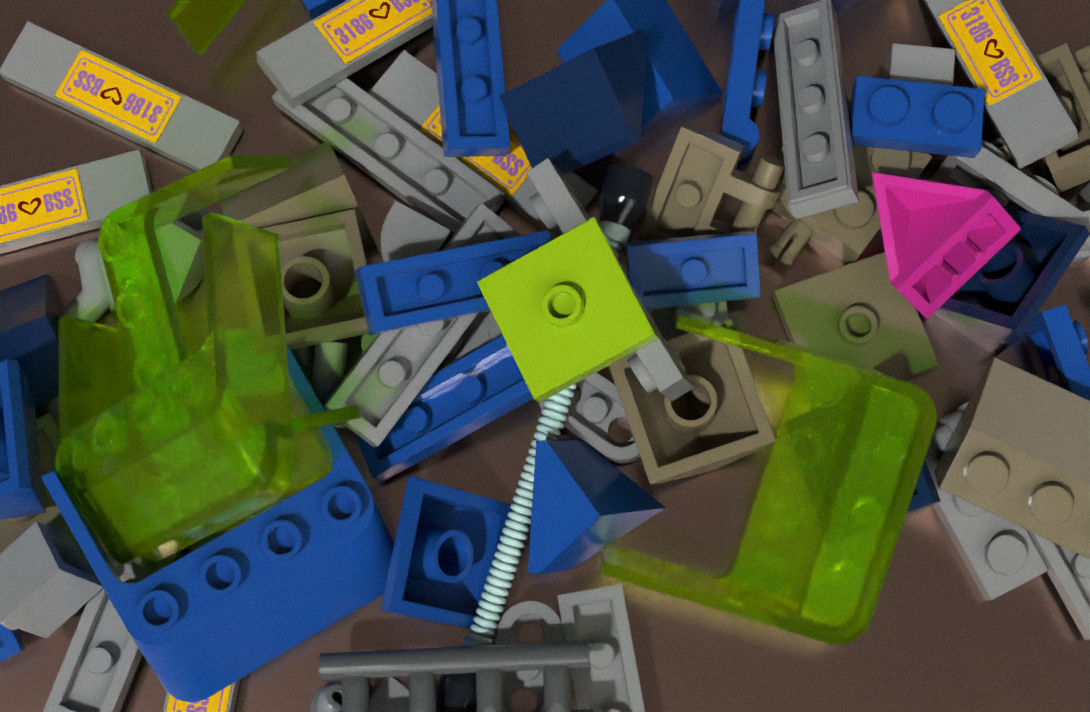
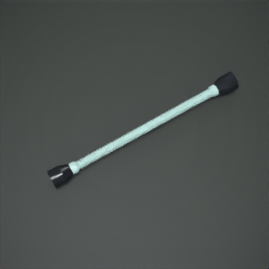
(622, 204)

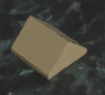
(305, 191)
(320, 278)
(706, 425)

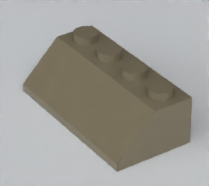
(1024, 455)

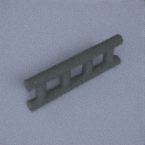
(483, 660)

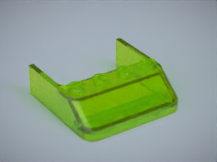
(139, 284)
(198, 439)
(824, 501)

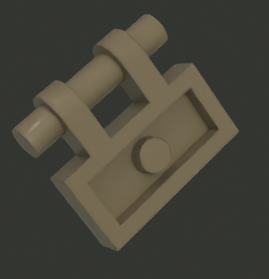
(696, 181)

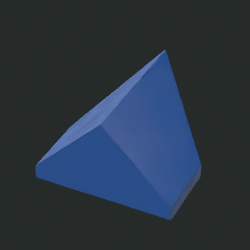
(580, 505)

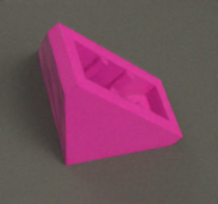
(937, 236)

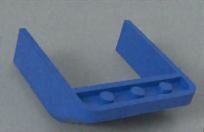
(257, 584)

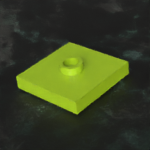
(567, 310)

